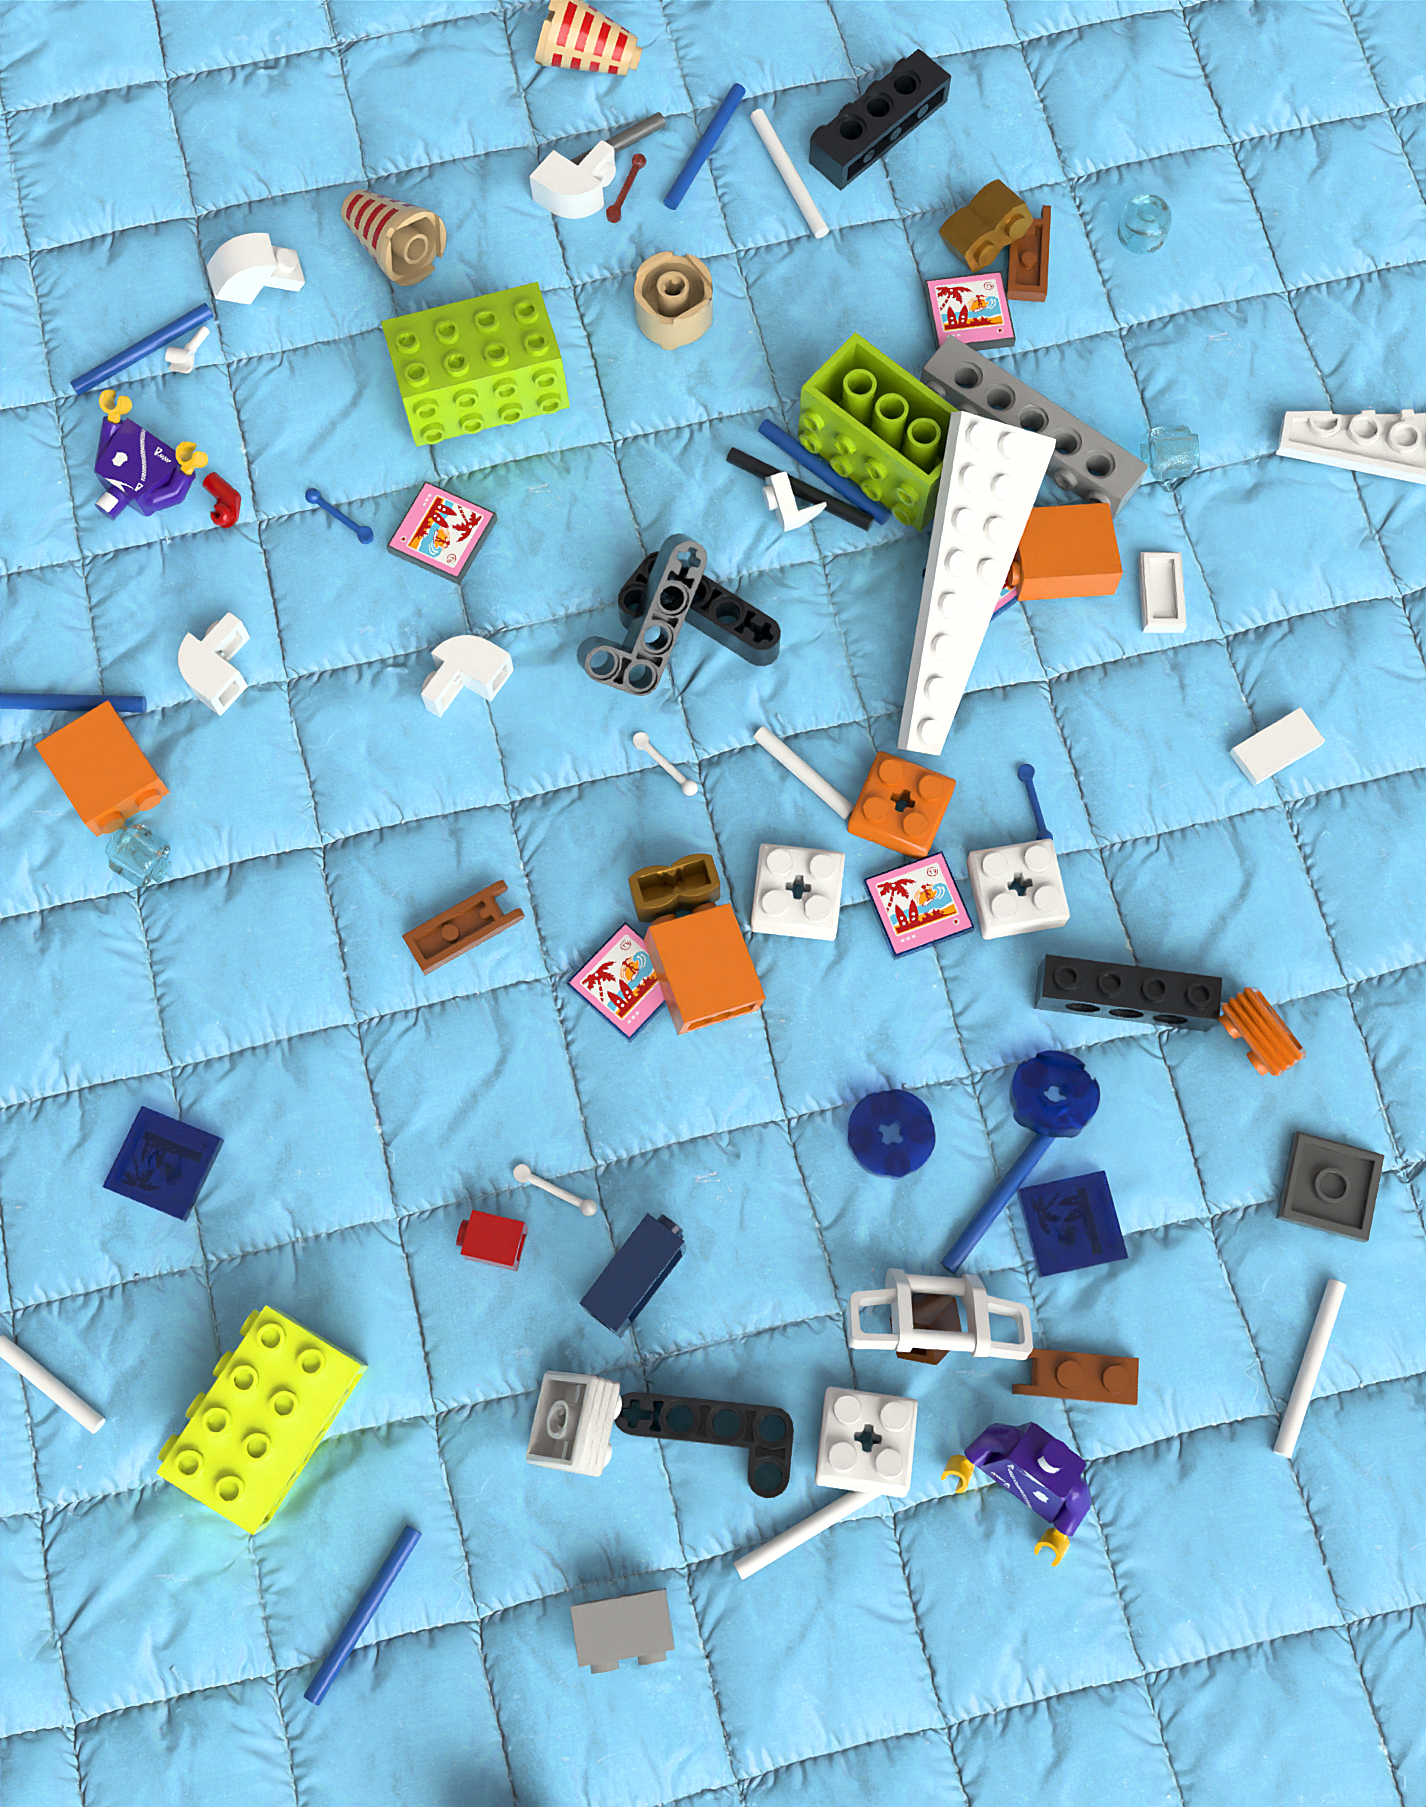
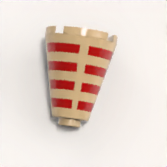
(585, 40)
(395, 234)

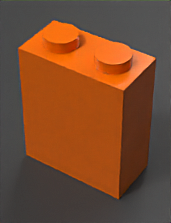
(1067, 553)
(102, 769)
(703, 967)

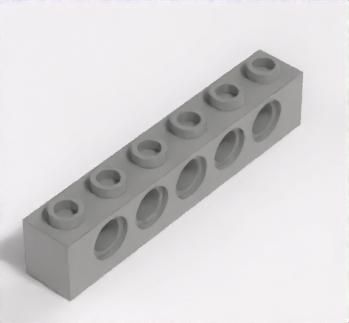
(1024, 407)

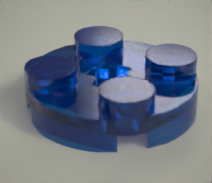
(1046, 1116)
(916, 1129)

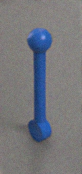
(364, 533)
(1026, 774)

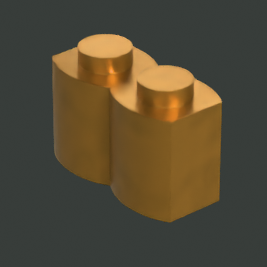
(986, 225)
(682, 886)

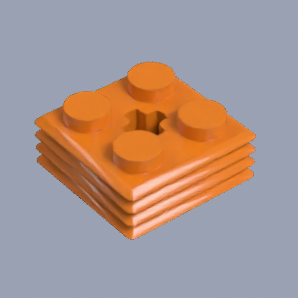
(896, 780)
(1264, 1031)

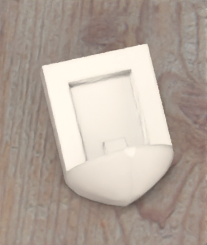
(780, 498)

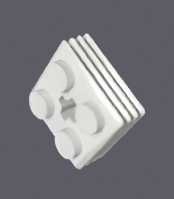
(774, 905)
(1001, 909)
(574, 1423)
(841, 1459)

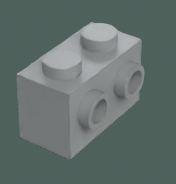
(623, 1629)

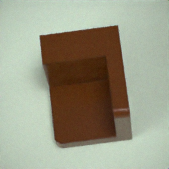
(931, 1313)

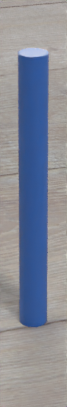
(704, 146)
(141, 349)
(823, 471)
(71, 702)
(996, 1202)
(362, 1615)

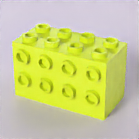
(260, 1418)

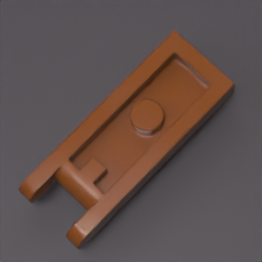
(1030, 261)
(460, 928)
(1082, 1377)

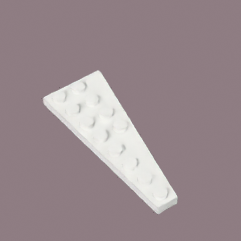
(1359, 442)
(978, 521)

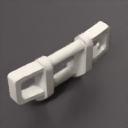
(973, 1296)

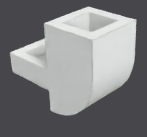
(574, 189)
(248, 264)
(206, 663)
(467, 663)

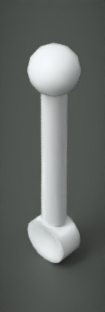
(641, 742)
(523, 1174)

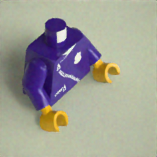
(139, 466)
(1035, 1471)

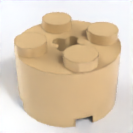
(673, 299)

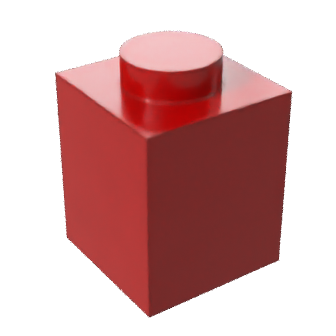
(492, 1240)

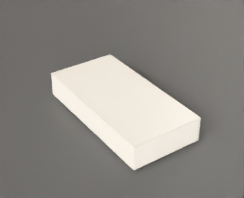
(1162, 592)
(1277, 746)

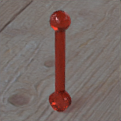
(613, 212)

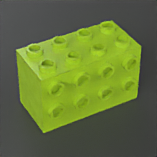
(477, 364)
(878, 429)

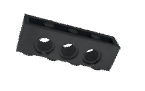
(879, 119)
(1128, 993)

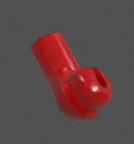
(228, 500)

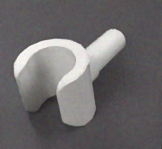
(183, 359)

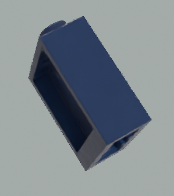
(635, 1273)

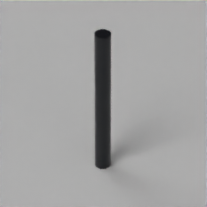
(802, 490)

